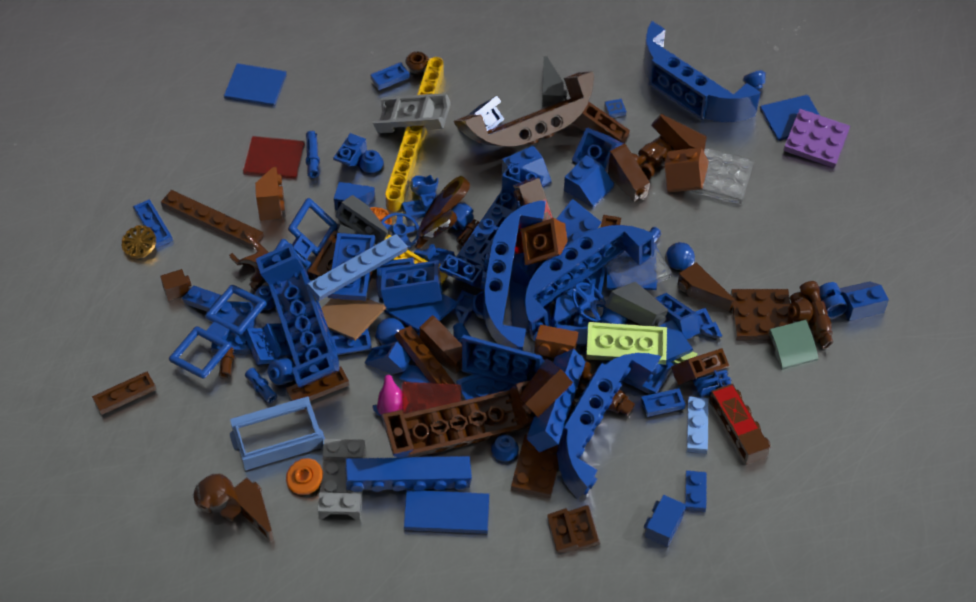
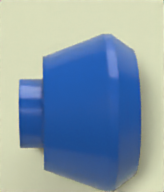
(755, 79)
(371, 161)
(265, 293)
(505, 448)

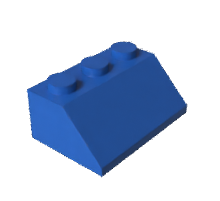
(411, 284)

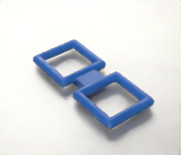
(302, 244)
(218, 331)

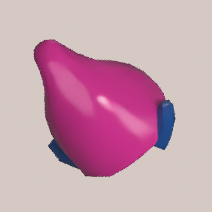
(389, 397)

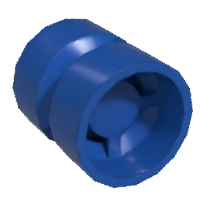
(833, 299)

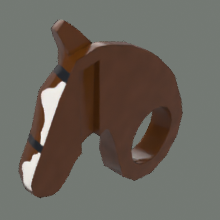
(437, 217)

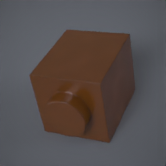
(175, 284)

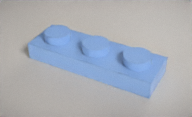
(697, 425)

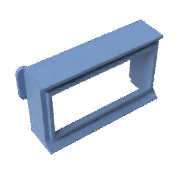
(281, 450)

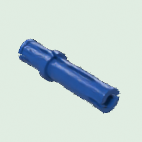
(312, 159)

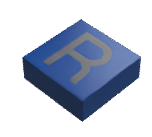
(615, 108)

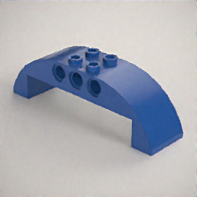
(578, 262)
(498, 272)
(299, 315)

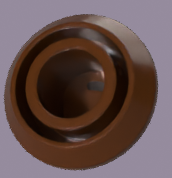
(417, 62)
(800, 310)

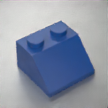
(530, 160)
(588, 182)
(864, 300)

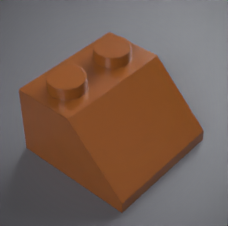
(685, 169)
(543, 240)

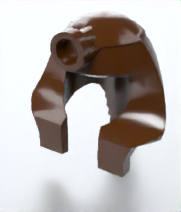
(256, 279)
(215, 491)

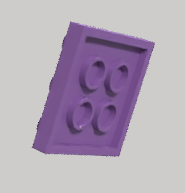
(816, 138)

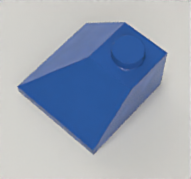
(595, 146)

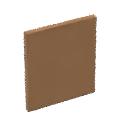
(351, 316)

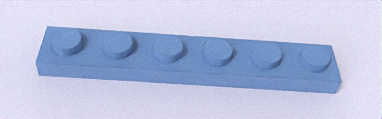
(357, 267)

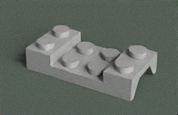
(413, 110)
(333, 492)

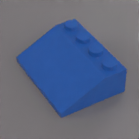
(498, 361)

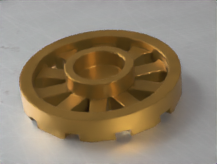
(138, 241)

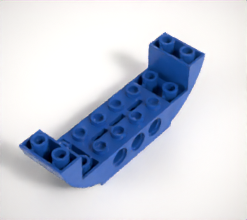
(691, 87)
(470, 261)
(589, 413)

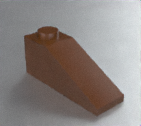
(601, 122)
(677, 134)
(703, 287)
(699, 366)
(253, 507)

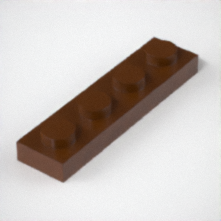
(422, 356)

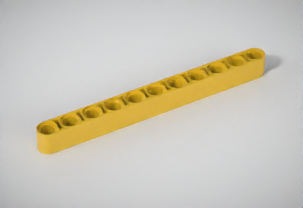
(412, 141)

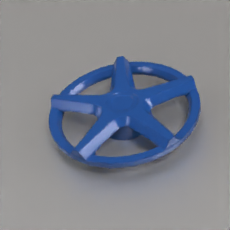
(401, 229)
(588, 301)

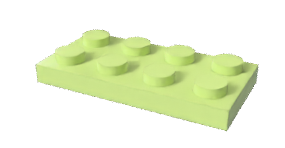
(611, 341)

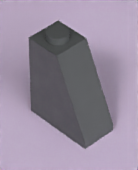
(637, 305)

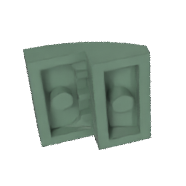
(793, 344)

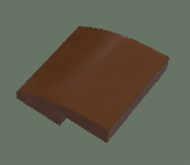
(573, 529)

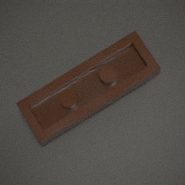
(320, 387)
(124, 393)

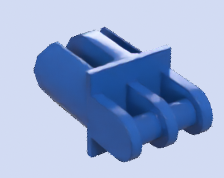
(711, 382)

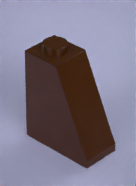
(627, 173)
(442, 344)
(544, 388)

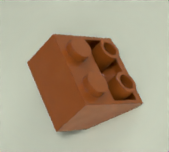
(270, 195)
(554, 341)

